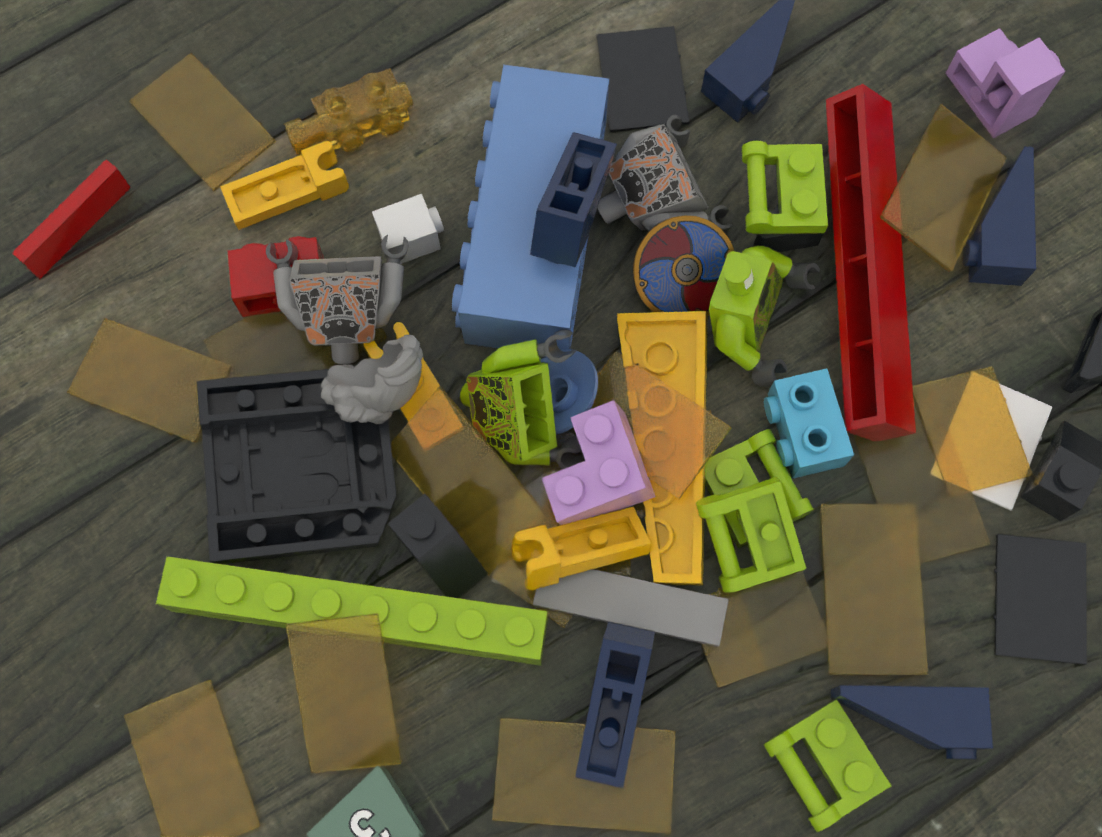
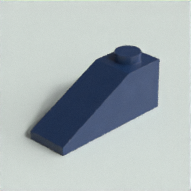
(744, 71)
(572, 200)
(1005, 238)
(615, 704)
(931, 716)

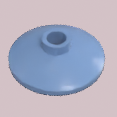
(572, 388)

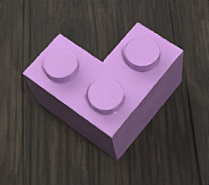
(1004, 81)
(609, 476)

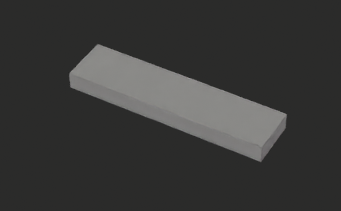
(638, 605)

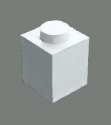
(409, 220)

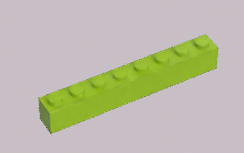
(404, 616)

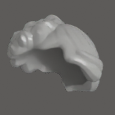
(375, 385)

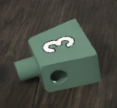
(371, 810)

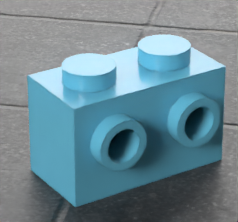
(808, 423)

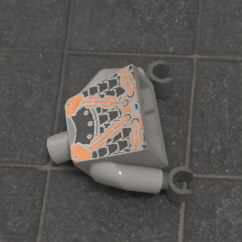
(655, 180)
(338, 298)

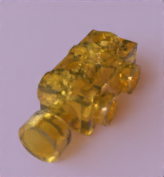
(353, 113)

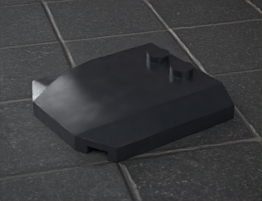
(289, 470)

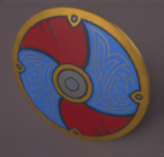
(680, 264)

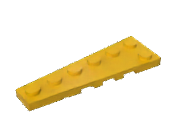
(675, 352)

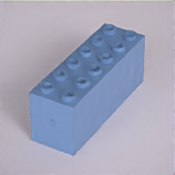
(505, 289)

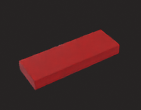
(72, 219)

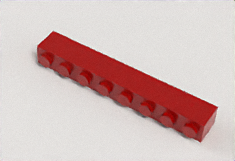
(869, 268)

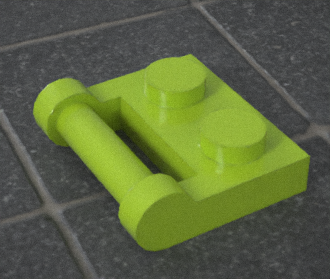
(799, 188)
(731, 471)
(766, 529)
(841, 759)

